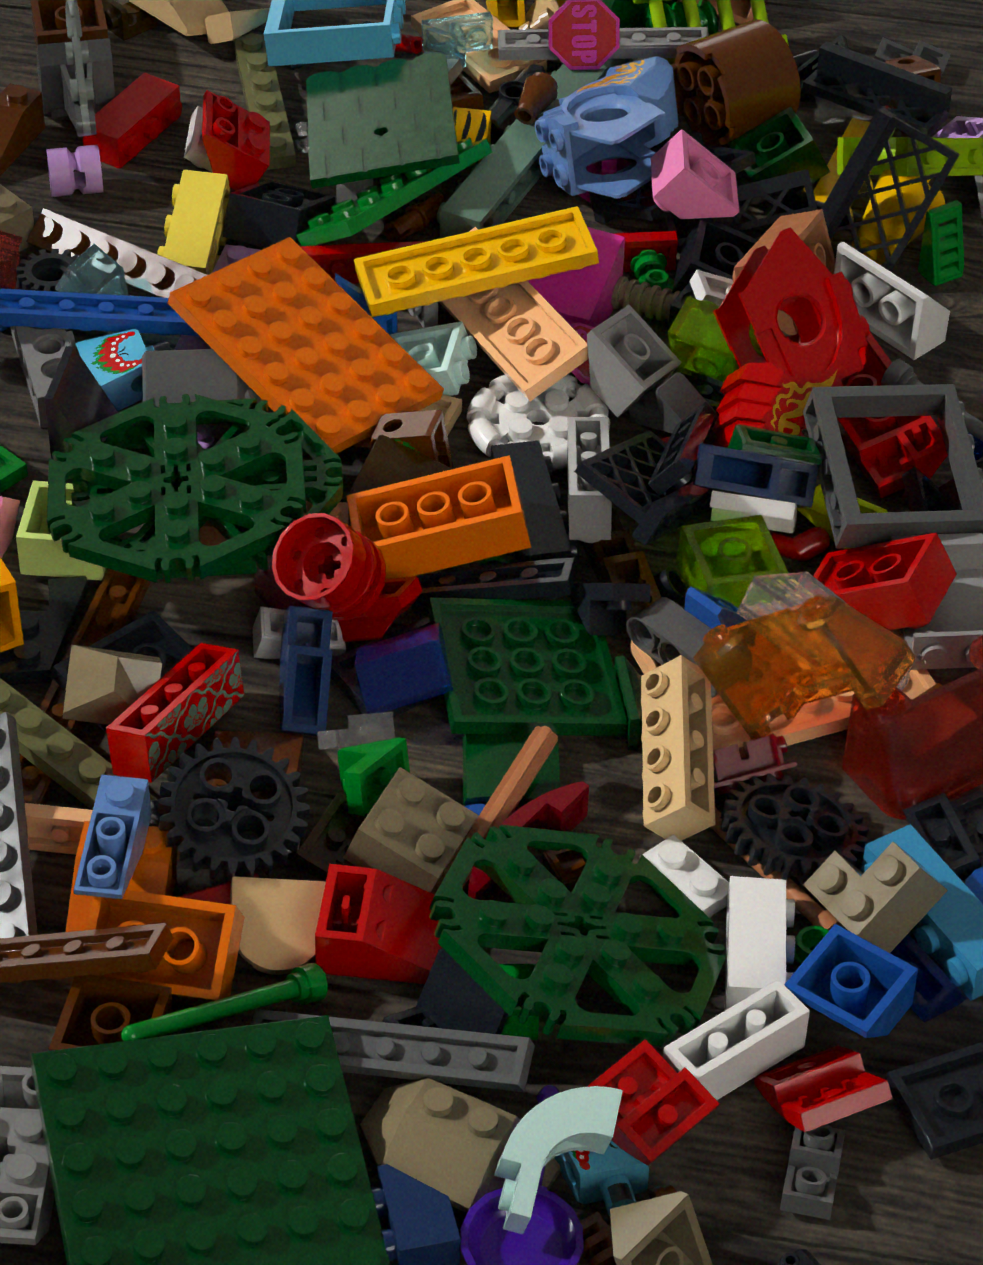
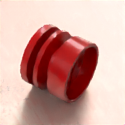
(329, 566)

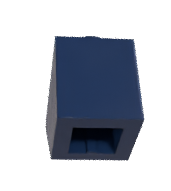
(416, 1220)

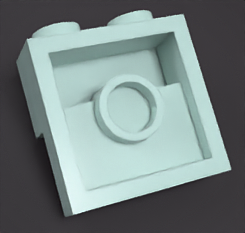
(441, 352)

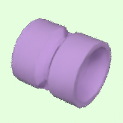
(86, 178)

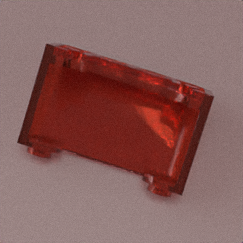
(920, 744)

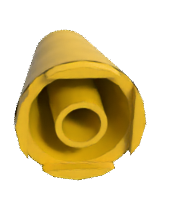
(893, 226)

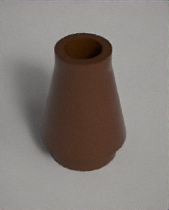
(536, 96)

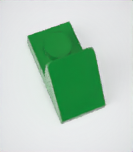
(369, 769)

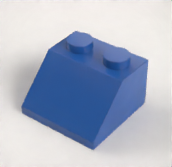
(855, 983)

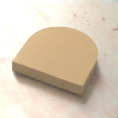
(277, 921)

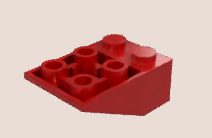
(375, 926)

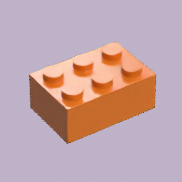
(204, 945)

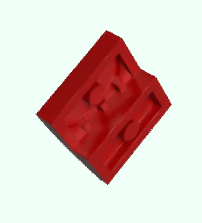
(822, 1088)
(655, 1102)

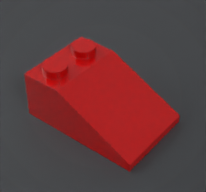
(892, 580)

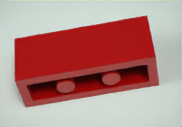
(135, 119)

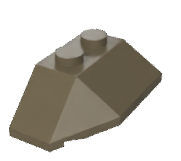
(442, 1139)

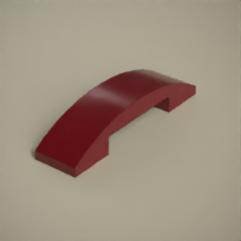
(555, 810)

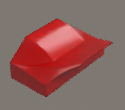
(393, 600)

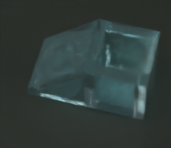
(94, 274)

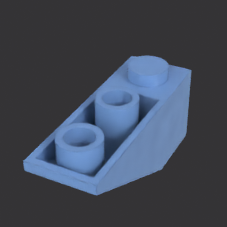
(114, 837)

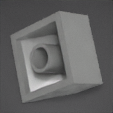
(627, 360)

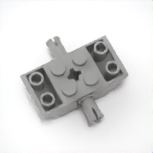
(24, 1164)

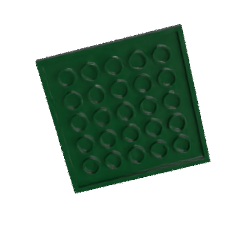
(208, 1150)

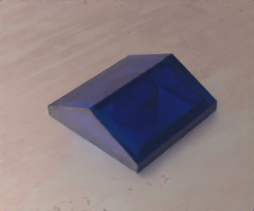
(403, 669)

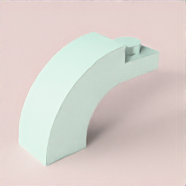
(562, 1123)

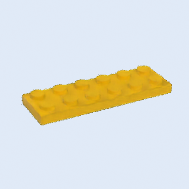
(475, 261)

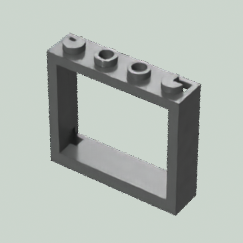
(859, 529)

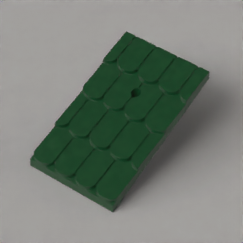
(380, 120)

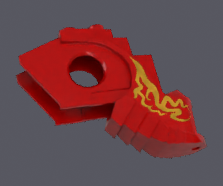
(775, 388)

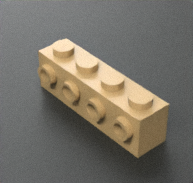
(677, 750)

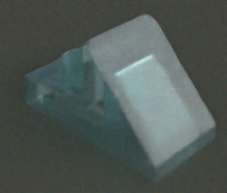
(458, 35)

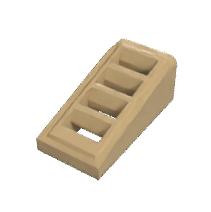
(233, 24)

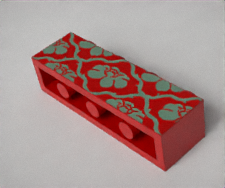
(175, 712)

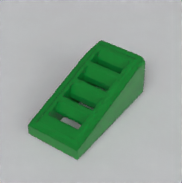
(949, 264)

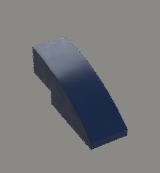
(755, 475)
(305, 670)

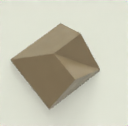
(106, 683)
(658, 1232)

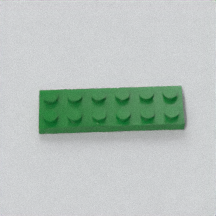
(394, 192)

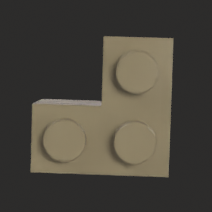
(880, 902)

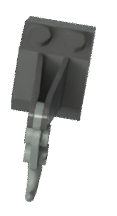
(75, 75)

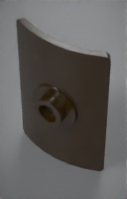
(393, 463)

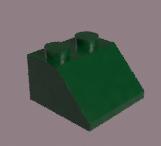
(781, 148)

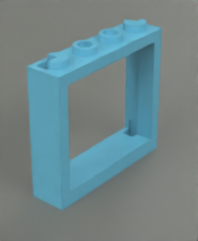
(330, 43)

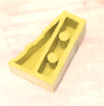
(197, 220)

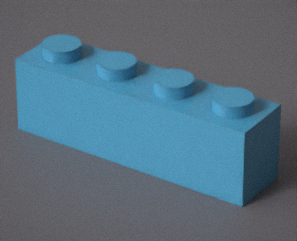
(954, 924)

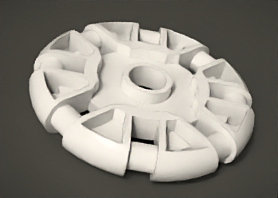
(497, 422)

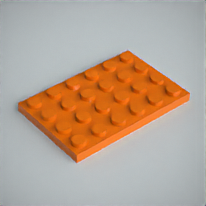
(304, 343)

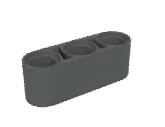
(667, 632)

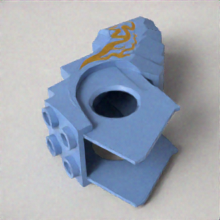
(607, 121)

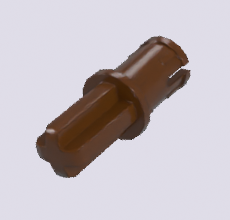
(414, 219)

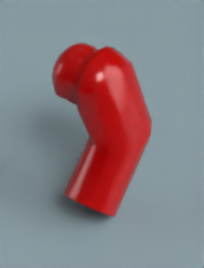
(803, 546)

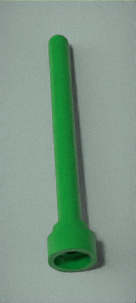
(302, 985)

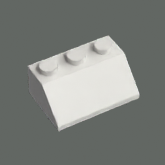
(891, 305)

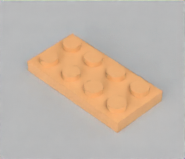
(484, 64)

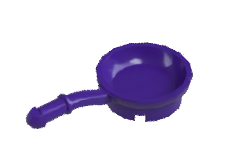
(550, 1237)

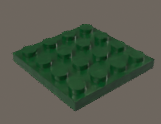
(526, 669)

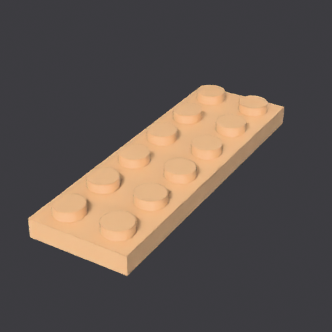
(521, 335)

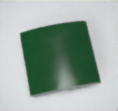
(489, 758)

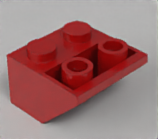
(235, 140)

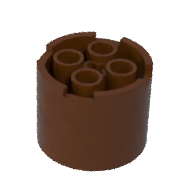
(735, 80)

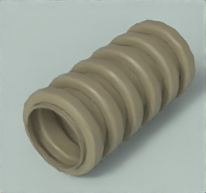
(643, 298)

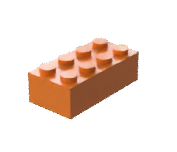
(443, 518)

